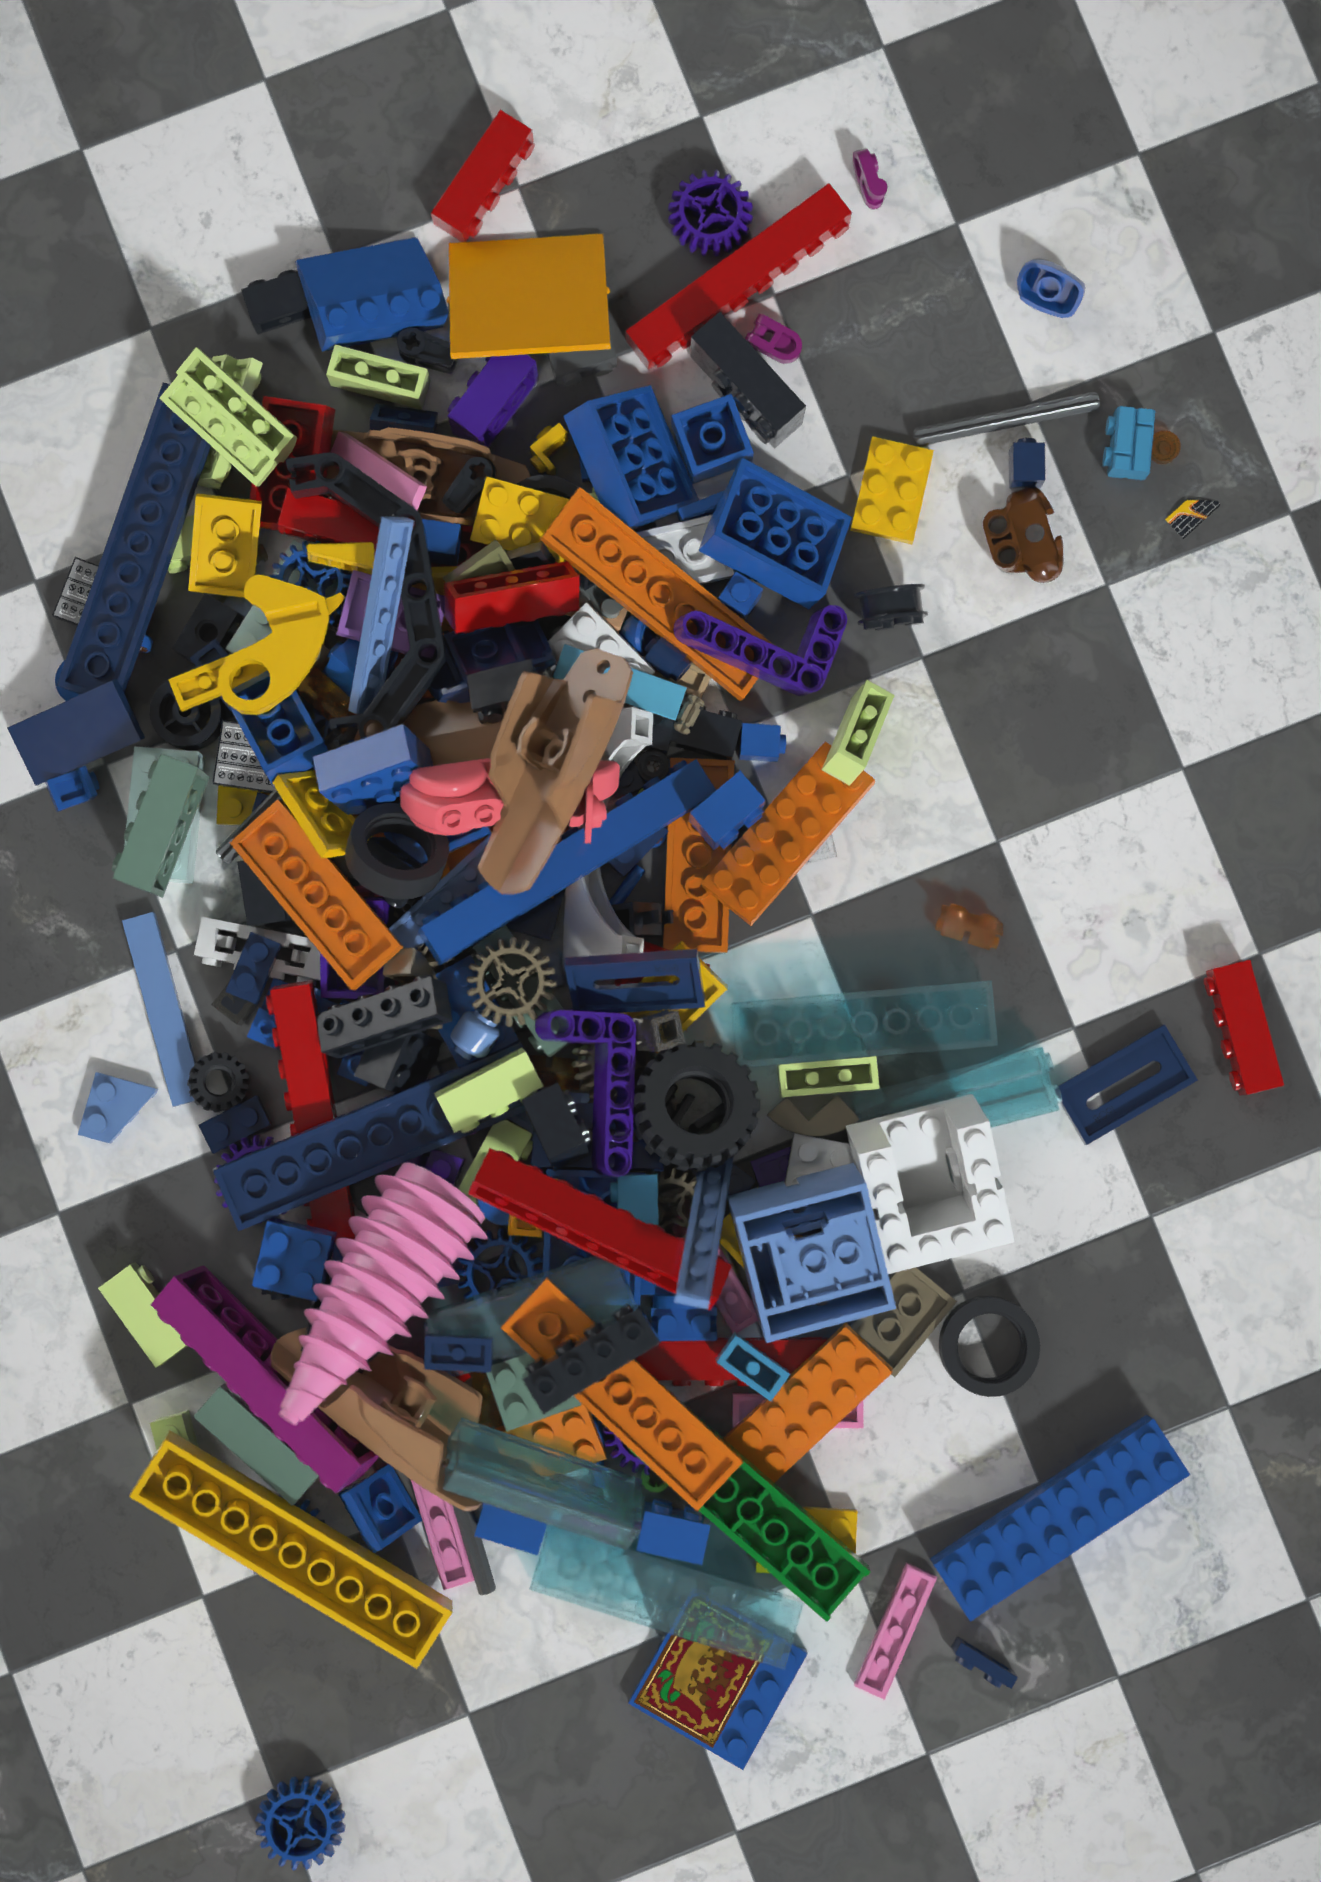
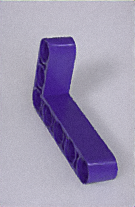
(765, 652)
(605, 1079)

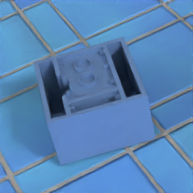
(832, 1266)

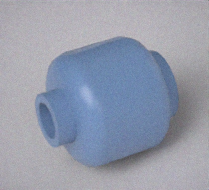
(474, 1035)

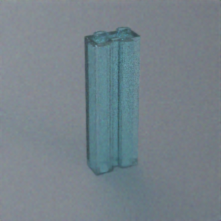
(1004, 1088)
(589, 1282)
(543, 1484)

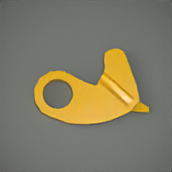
(288, 653)

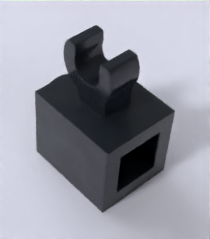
(643, 918)

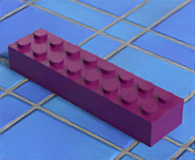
(240, 1352)

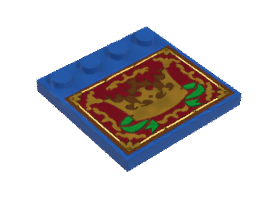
(714, 1695)

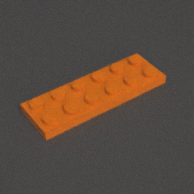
(784, 838)
(316, 895)
(697, 915)
(809, 1403)

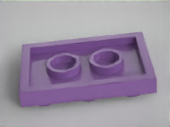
(354, 611)

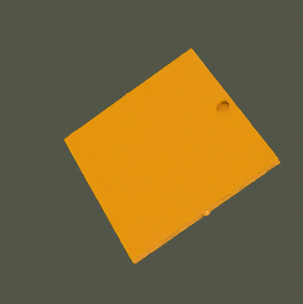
(528, 296)

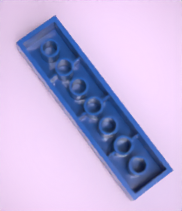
(1059, 1516)

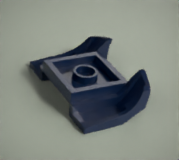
(487, 650)

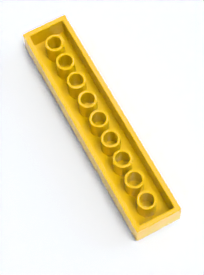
(292, 1549)

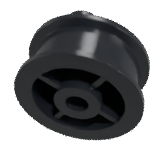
(891, 604)
(188, 732)

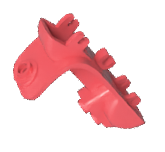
(462, 797)

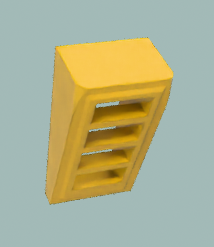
(343, 555)

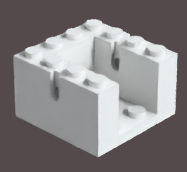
(918, 1205)

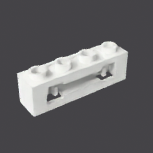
(210, 941)

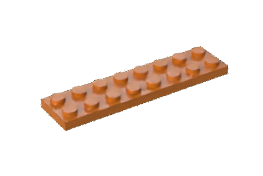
(643, 582)
(630, 1401)

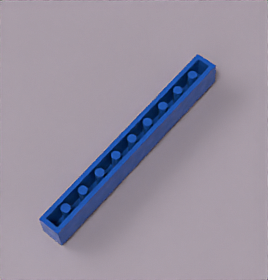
(571, 860)

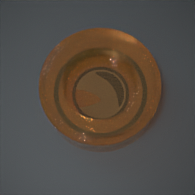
(1165, 447)

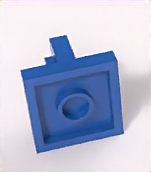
(380, 1508)

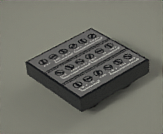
(75, 591)
(237, 763)

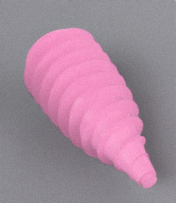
(382, 1281)

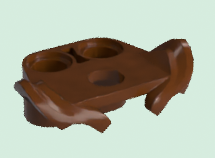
(1039, 559)

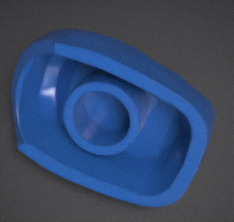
(1050, 288)

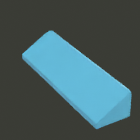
(644, 692)

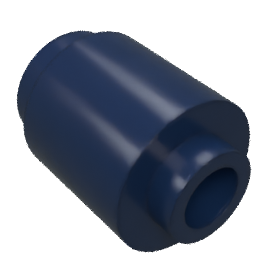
(667, 658)

